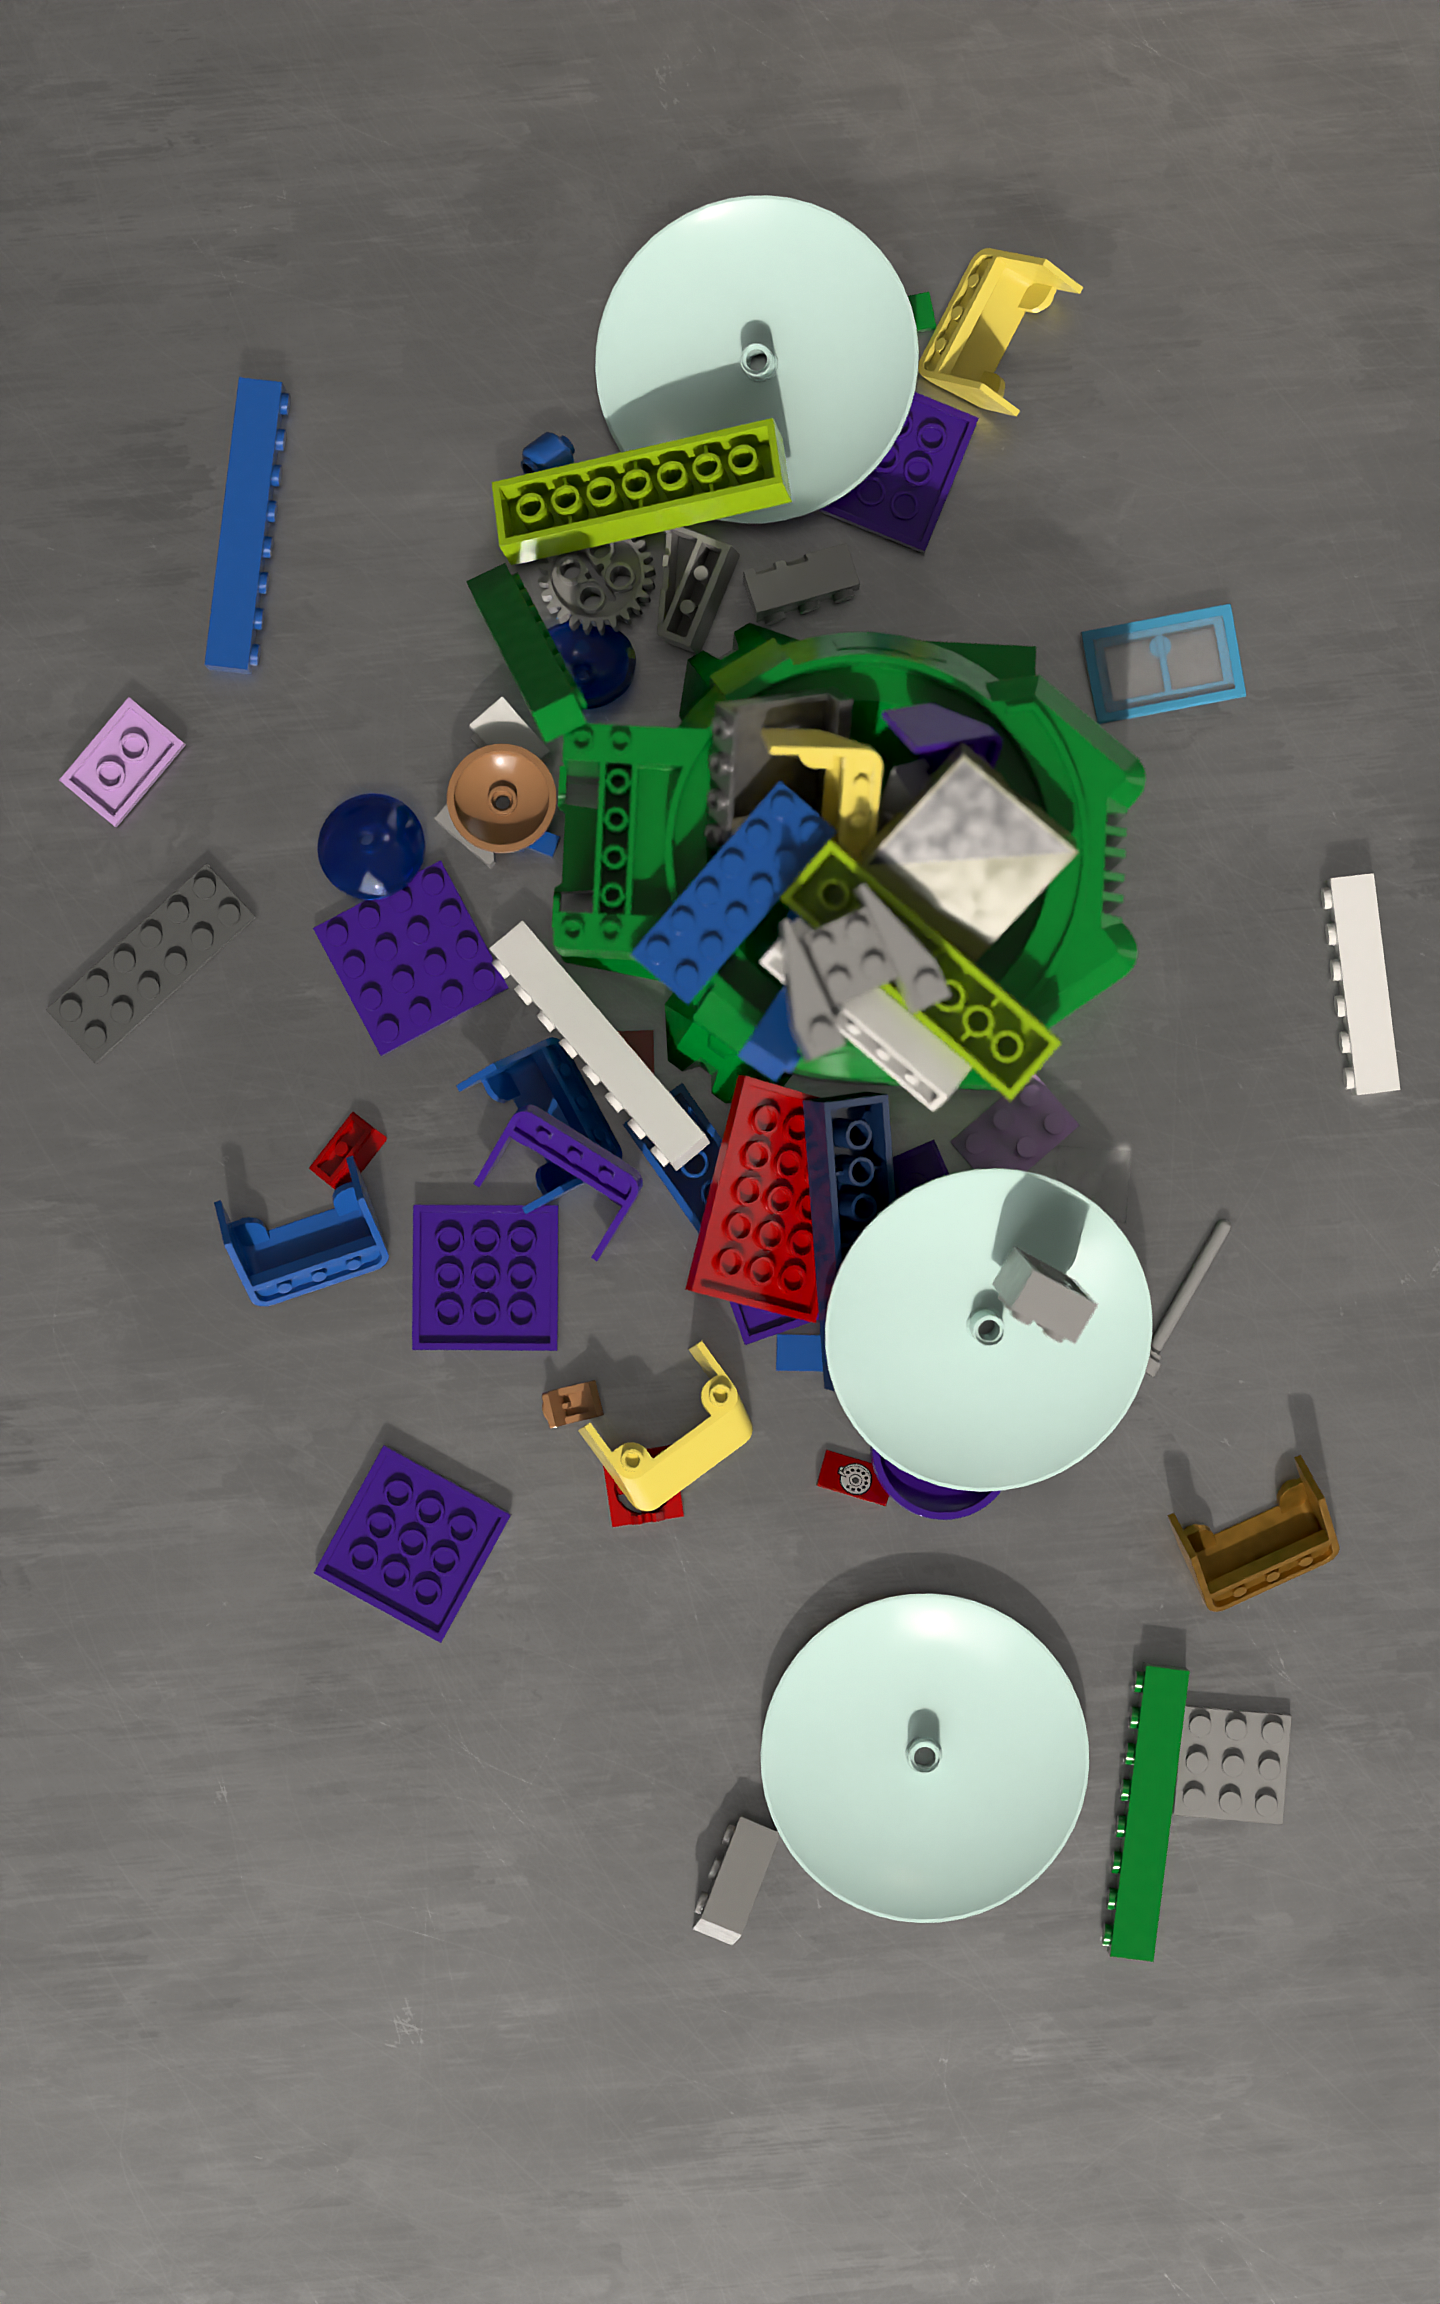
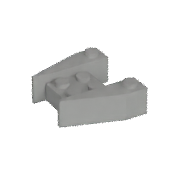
(847, 962)

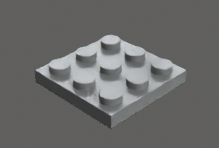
(1232, 1765)

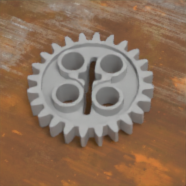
(570, 594)

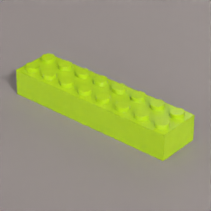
(641, 491)
(977, 1019)

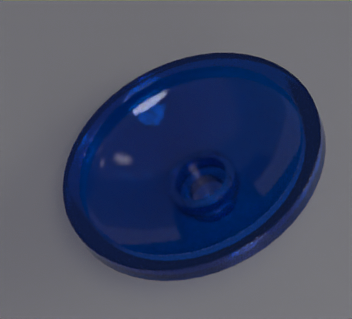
(602, 661)
(385, 863)

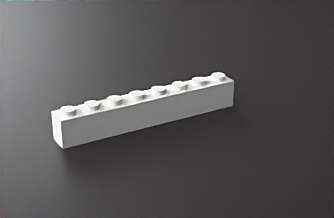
(599, 1046)

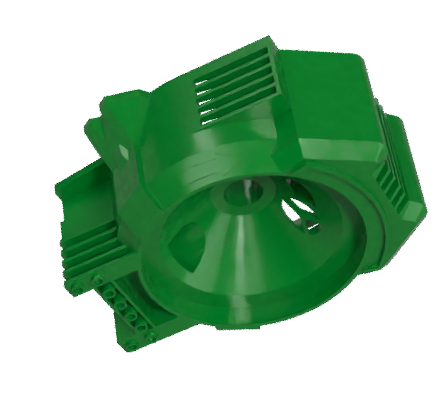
(654, 812)

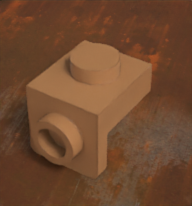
(572, 1404)

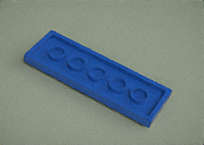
(733, 892)

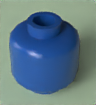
(547, 453)

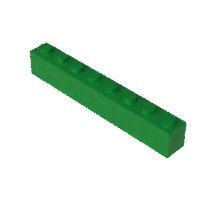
(529, 652)
(1147, 1811)

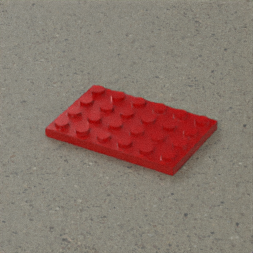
(758, 1211)

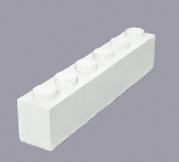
(1361, 983)
(890, 1037)

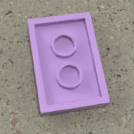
(122, 762)
(1016, 1131)

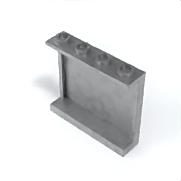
(744, 768)

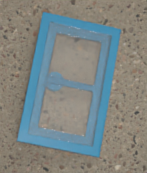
(1163, 664)

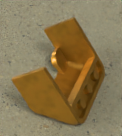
(1262, 1548)

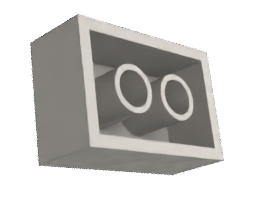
(1044, 1296)

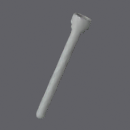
(1185, 1293)

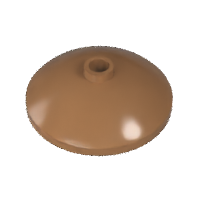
(497, 773)

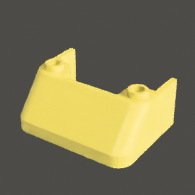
(983, 320)
(849, 784)
(653, 1481)

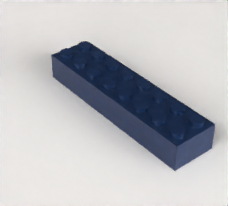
(847, 1181)

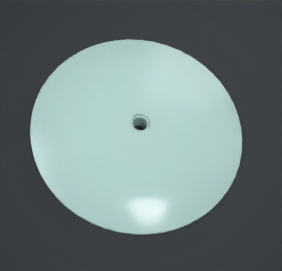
(775, 284)
(998, 1403)
(942, 1833)

